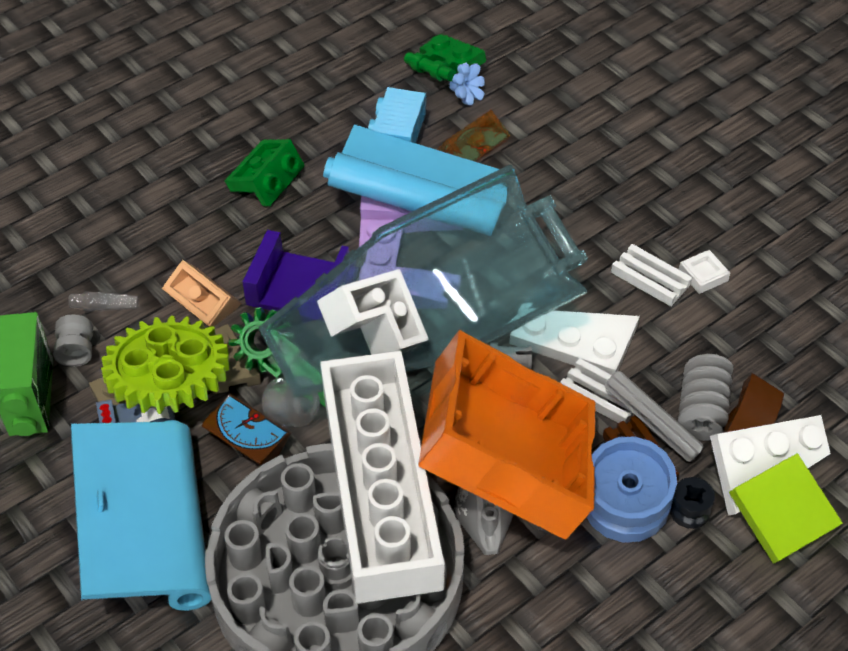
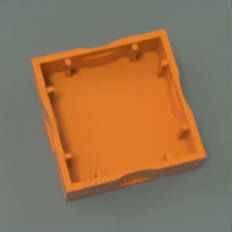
(510, 436)

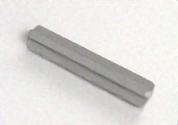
(654, 416)

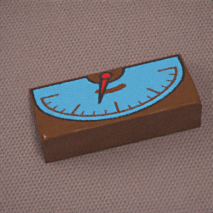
(247, 430)

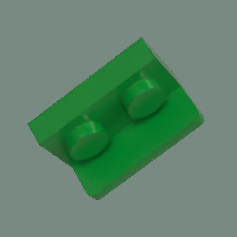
(267, 170)

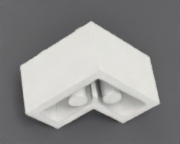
(380, 309)

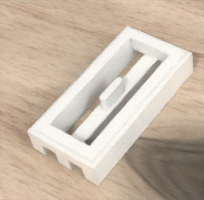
(654, 271)
(595, 380)

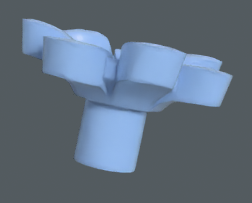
(467, 83)

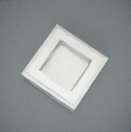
(705, 271)

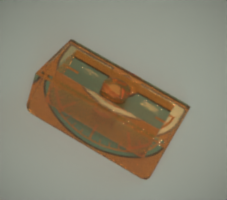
(476, 138)

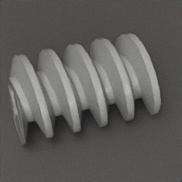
(705, 395)

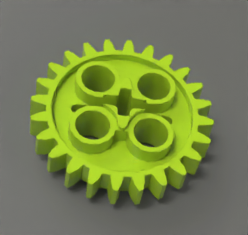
(165, 364)

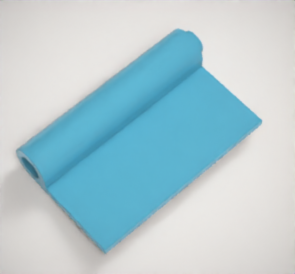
(398, 170)
(138, 512)

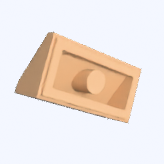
(200, 294)

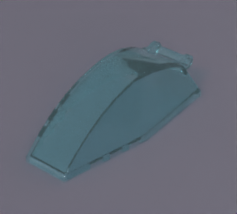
(468, 265)

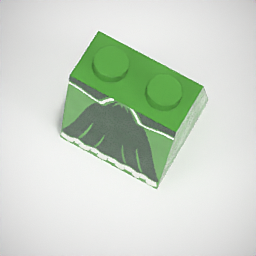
(24, 375)

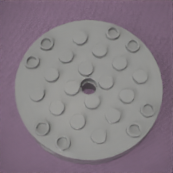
(285, 571)

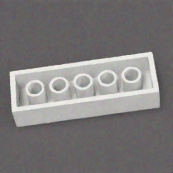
(380, 485)

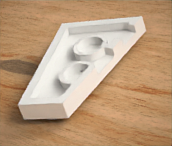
(576, 335)
(756, 449)

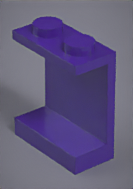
(280, 276)

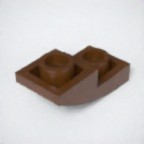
(756, 406)

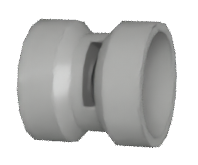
(74, 334)

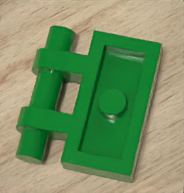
(443, 56)

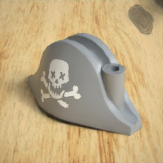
(482, 520)

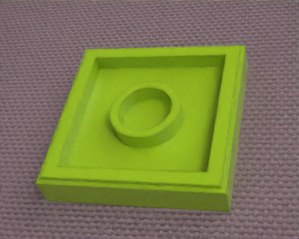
(785, 508)

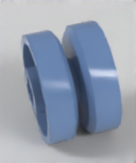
(631, 489)

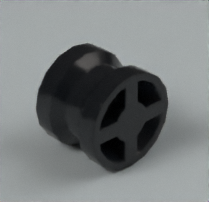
(692, 513)

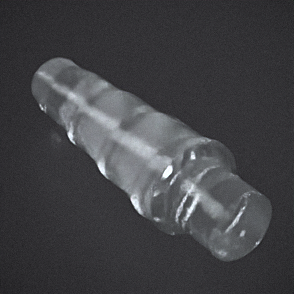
(102, 301)

